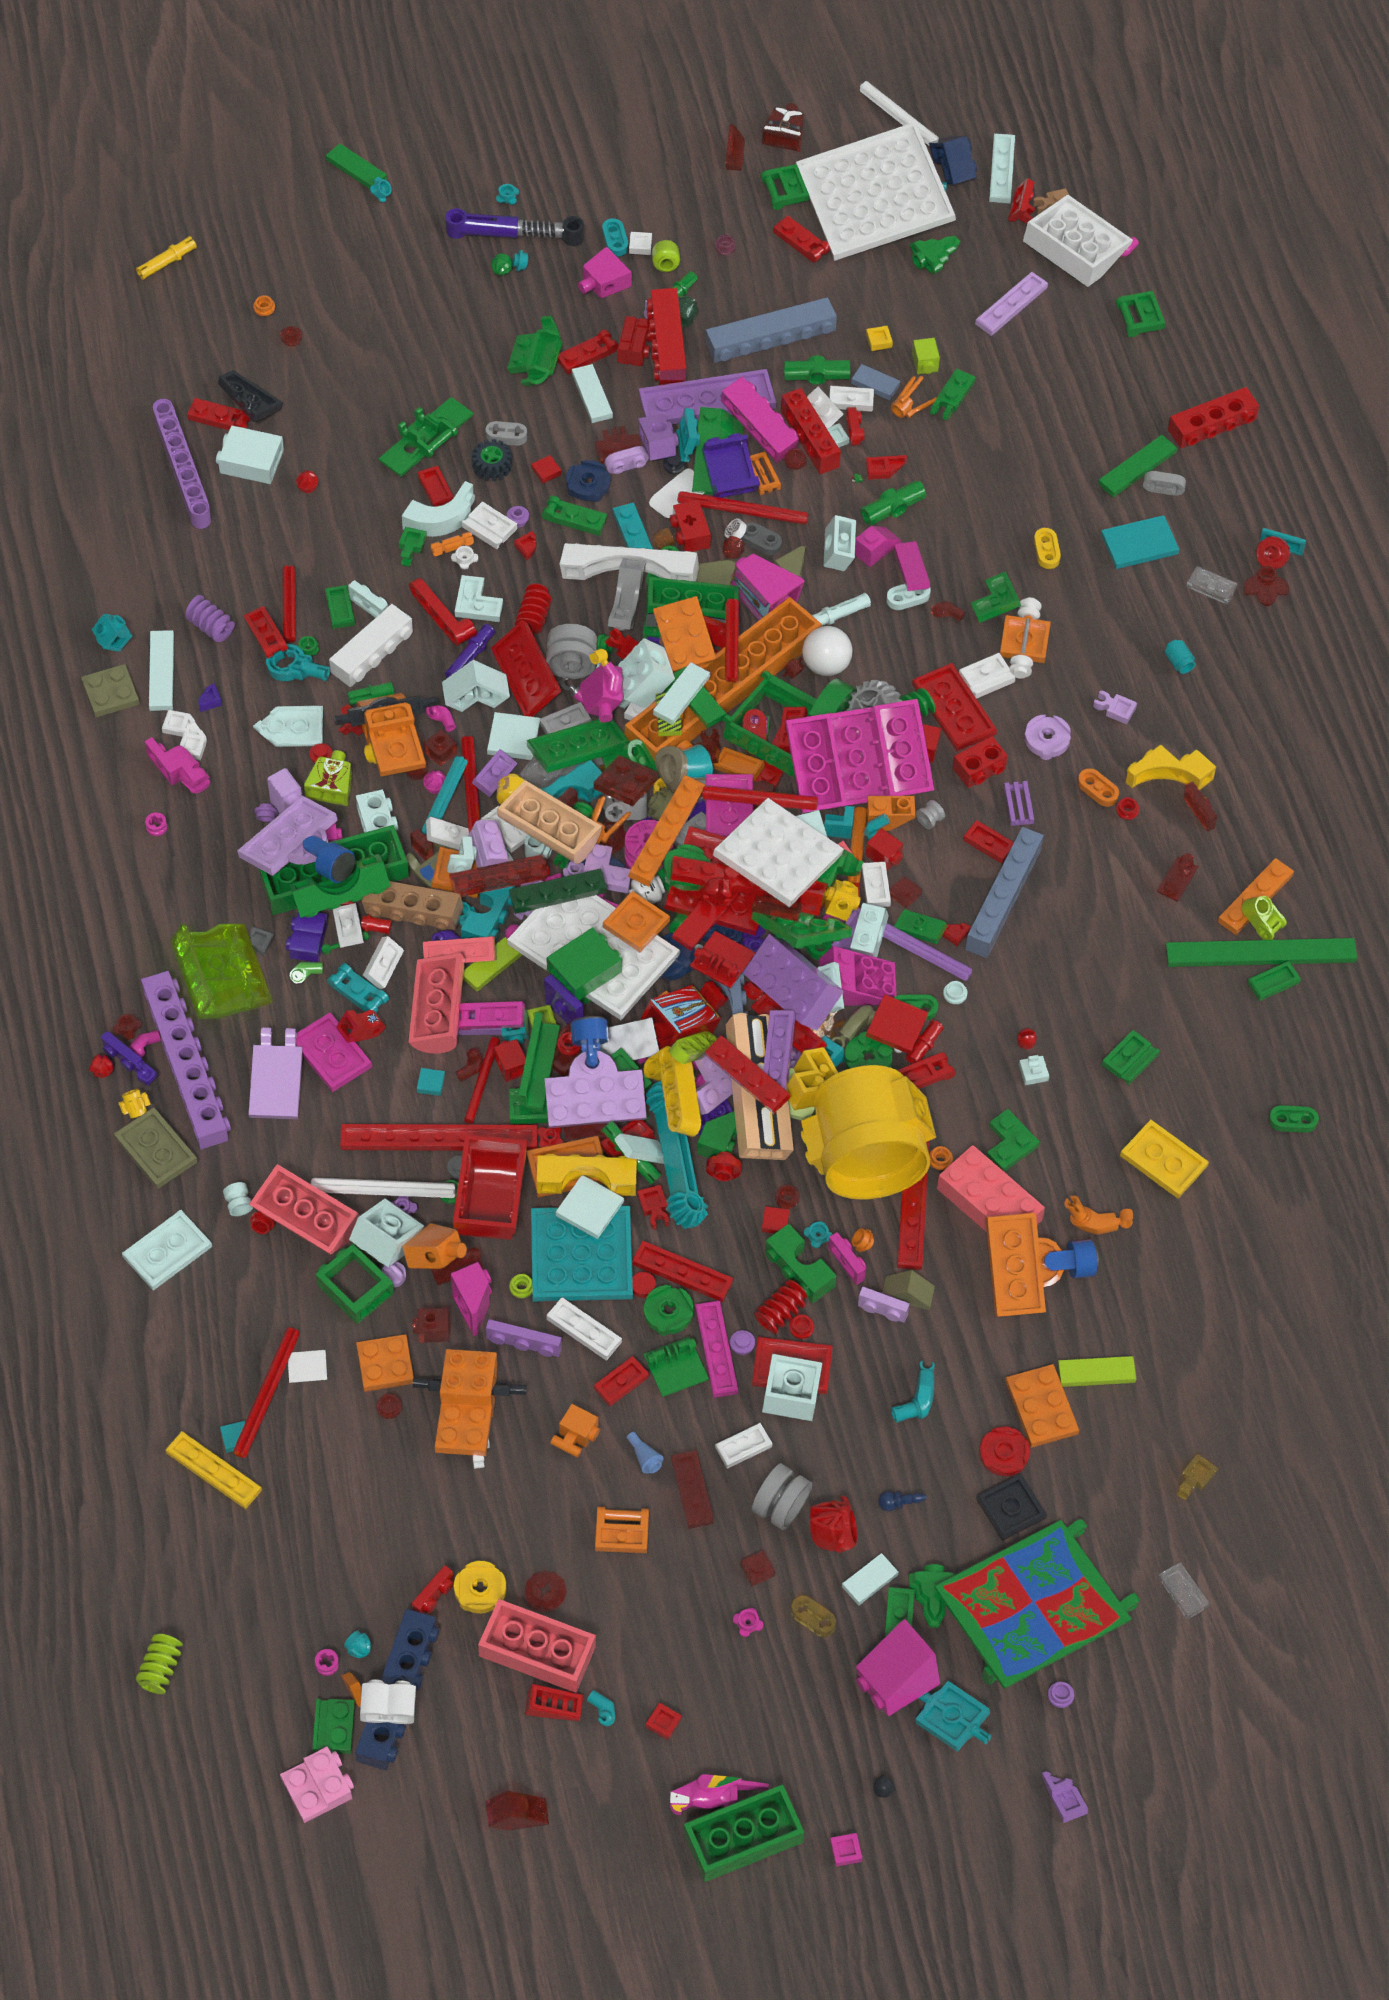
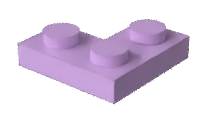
(615, 877)
(716, 1085)

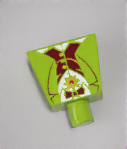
(330, 780)

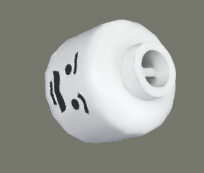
(652, 893)

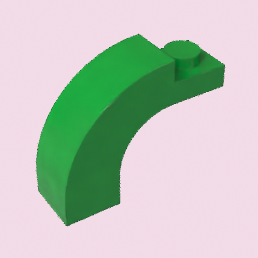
(833, 698)

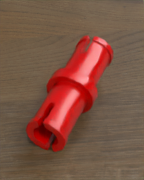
(925, 1042)

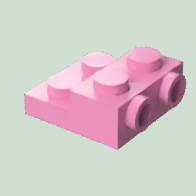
(317, 1784)

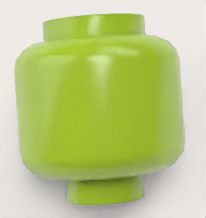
(665, 256)

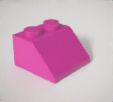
(471, 1294)

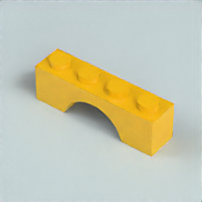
(558, 1171)

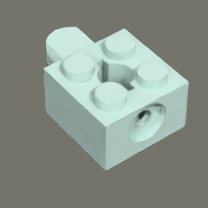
(645, 674)

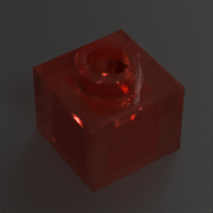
(440, 747)

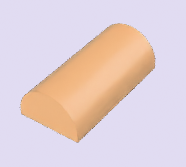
(550, 822)

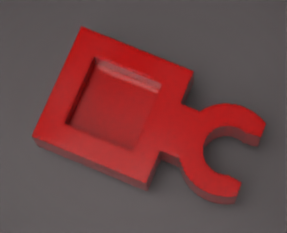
(623, 644)
(654, 1204)

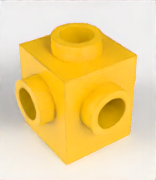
(841, 899)

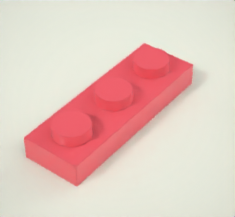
(471, 948)

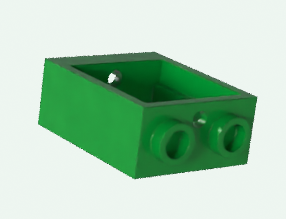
(370, 1300)

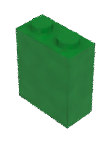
(585, 963)

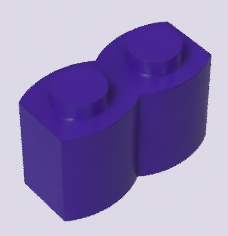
(307, 937)

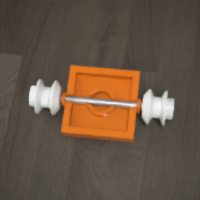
(1025, 638)

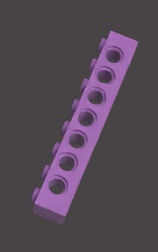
(206, 1131)

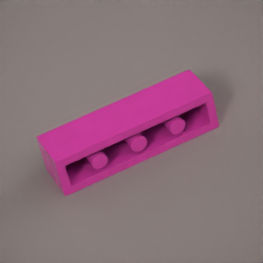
(759, 418)

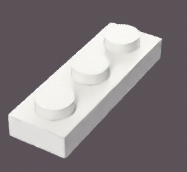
(584, 1329)

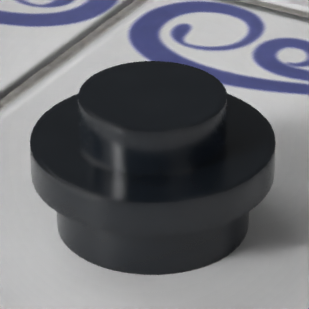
(673, 464)

